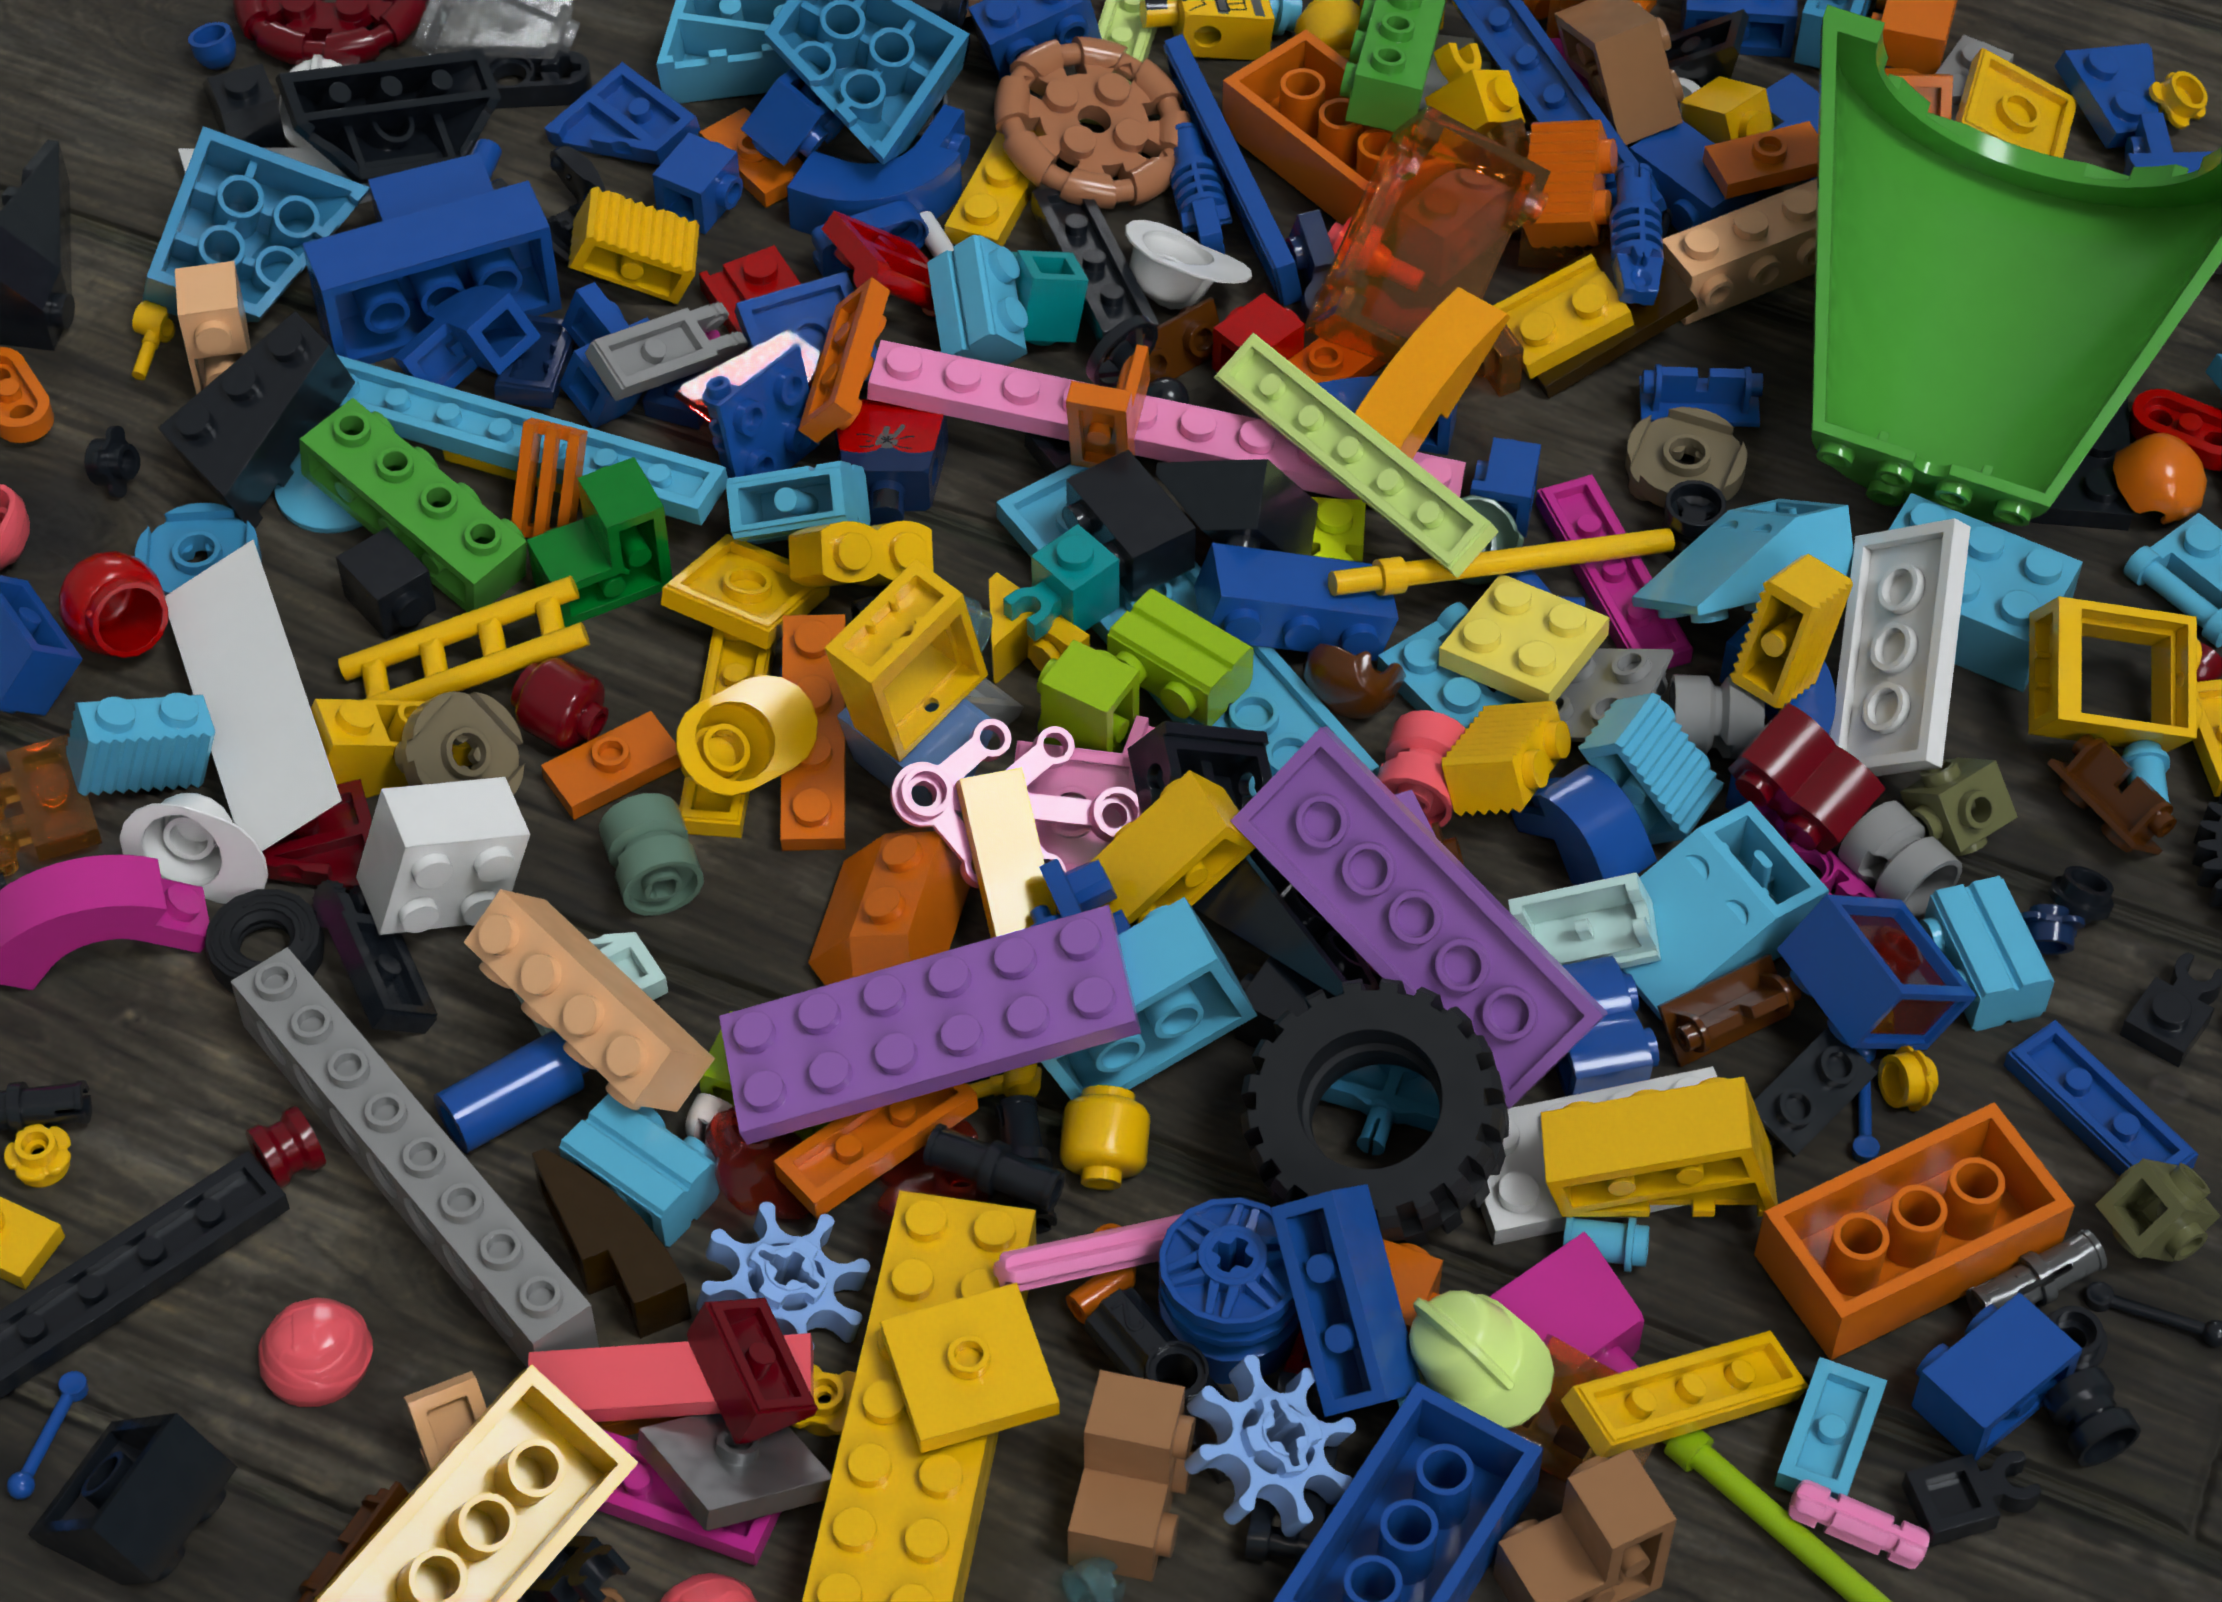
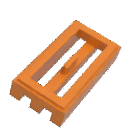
(527, 474)

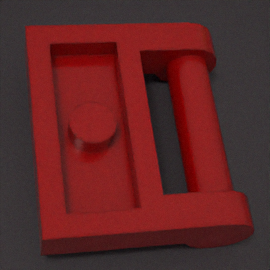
(883, 256)

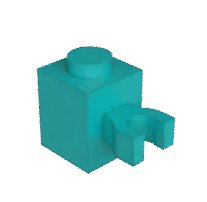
(1052, 293)
(1069, 579)

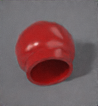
(113, 605)

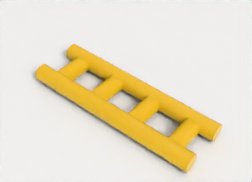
(486, 623)

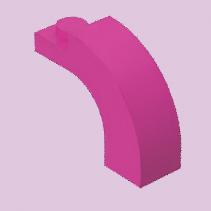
(89, 903)

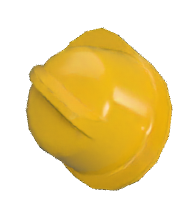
(746, 735)

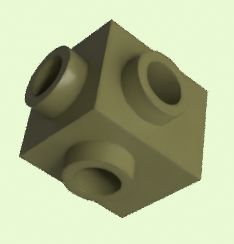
(1961, 803)
(2159, 1210)

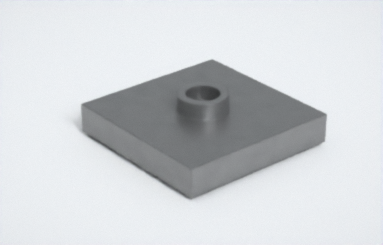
(728, 1480)

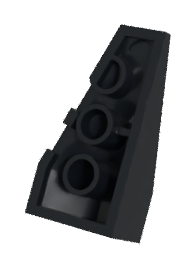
(1277, 919)

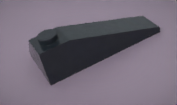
(36, 254)

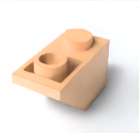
(211, 319)

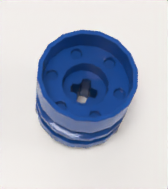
(1228, 1286)

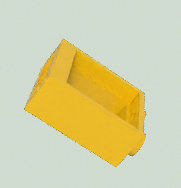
(903, 654)
(2057, 672)

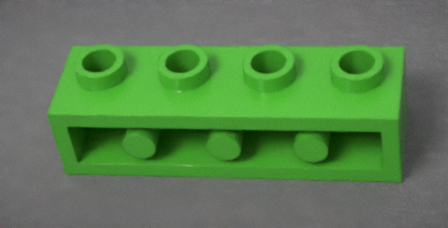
(1390, 61)
(392, 485)

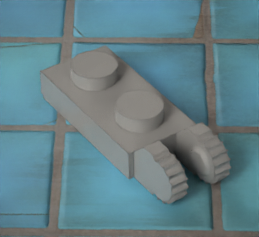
(663, 350)

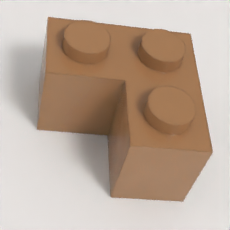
(1625, 64)
(1130, 1474)
(1602, 1545)

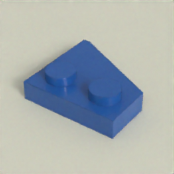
(2111, 87)
(623, 120)

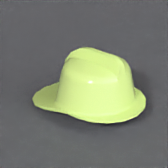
(1481, 1356)

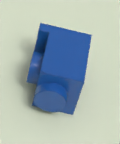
(1510, 478)

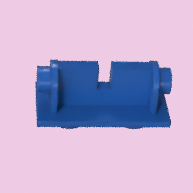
(1725, 392)

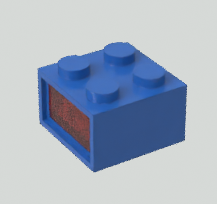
(1875, 973)

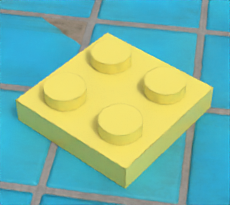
(1523, 641)

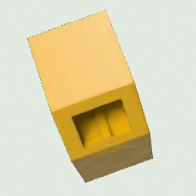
(363, 740)

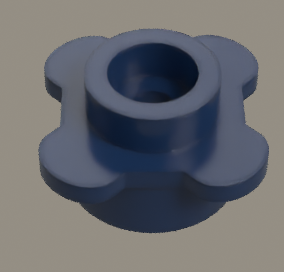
(2053, 928)

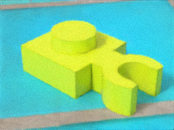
(1339, 529)

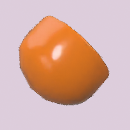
(2161, 476)

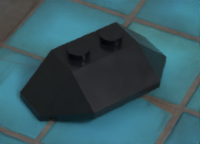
(392, 111)

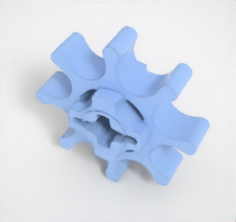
(789, 1274)
(1269, 1445)

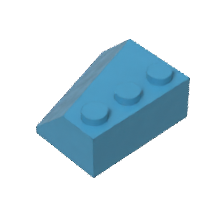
(871, 63)
(251, 211)

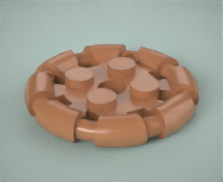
(1097, 94)

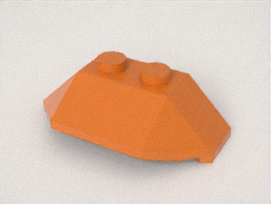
(890, 906)

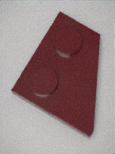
(327, 845)

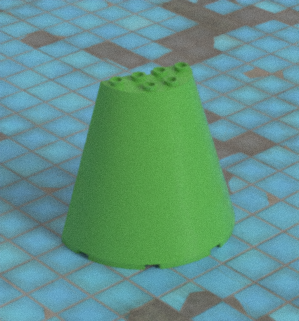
(1980, 292)

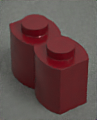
(1805, 780)

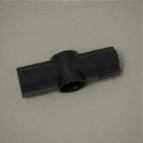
(1148, 1350)

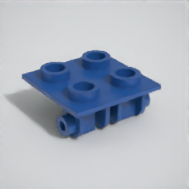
(760, 420)

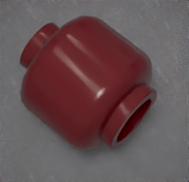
(559, 703)

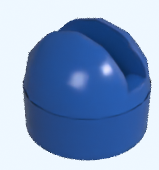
(213, 45)

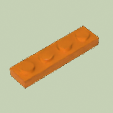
(816, 788)

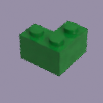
(612, 552)

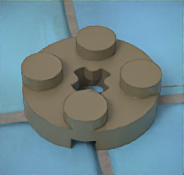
(1688, 431)
(452, 719)

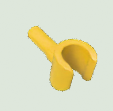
(152, 322)
(1018, 1081)

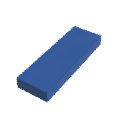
(2094, 1101)

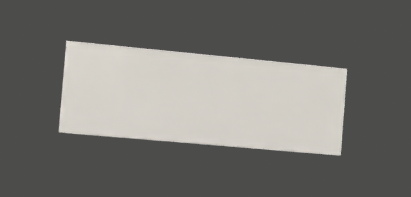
(255, 697)

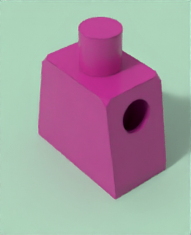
(1578, 1302)

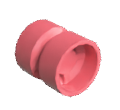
(1415, 760)

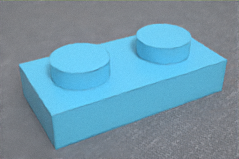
(1831, 1428)

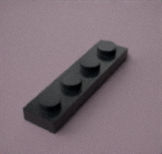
(1082, 229)

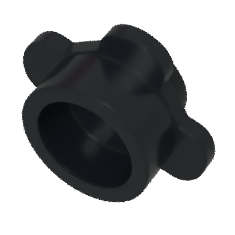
(112, 461)

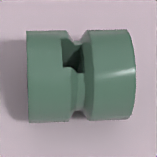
(651, 854)

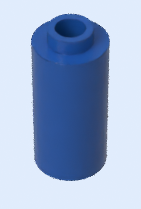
(509, 1092)

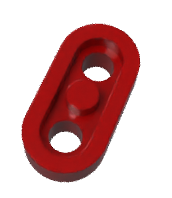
(2182, 417)

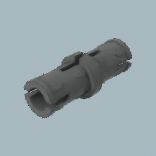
(2042, 1274)

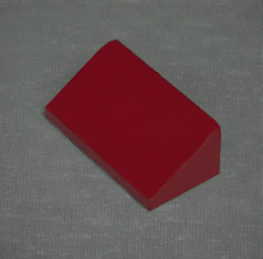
(749, 1368)

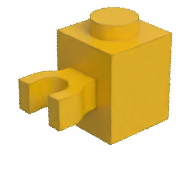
(1472, 94)

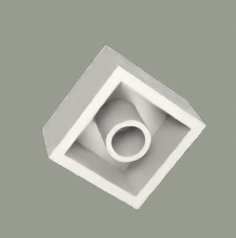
(440, 853)

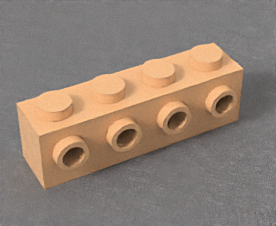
(1747, 250)
(588, 1002)

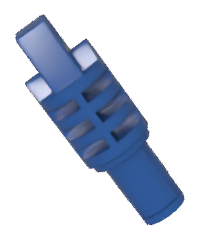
(1199, 189)
(1636, 236)

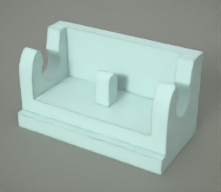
(1593, 921)

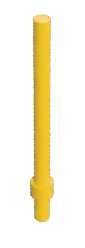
(1394, 575)

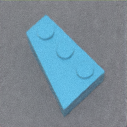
(719, 50)

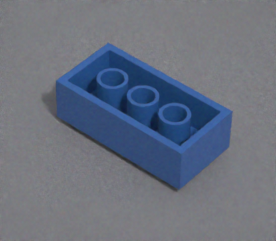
(388, 275)
(1421, 1509)

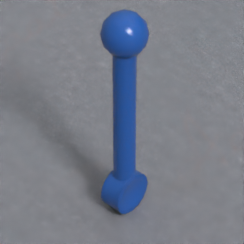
(1865, 1145)
(73, 1388)

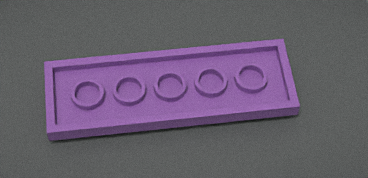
(1416, 908)
(928, 1024)

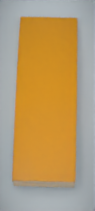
(1432, 370)

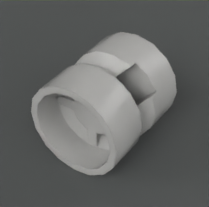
(1716, 715)
(1893, 855)

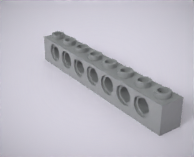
(412, 1160)

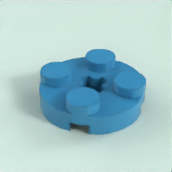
(187, 531)

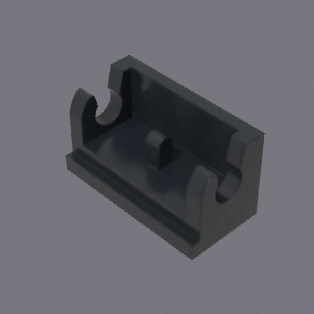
(1216, 753)

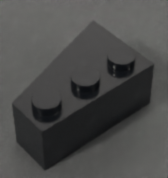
(250, 418)

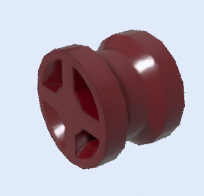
(286, 1146)

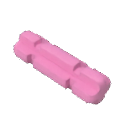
(1858, 1524)

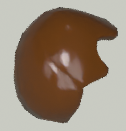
(1349, 682)

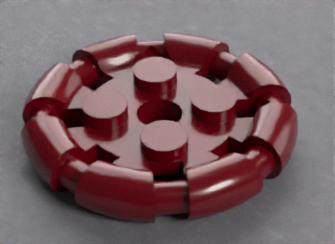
(327, 28)

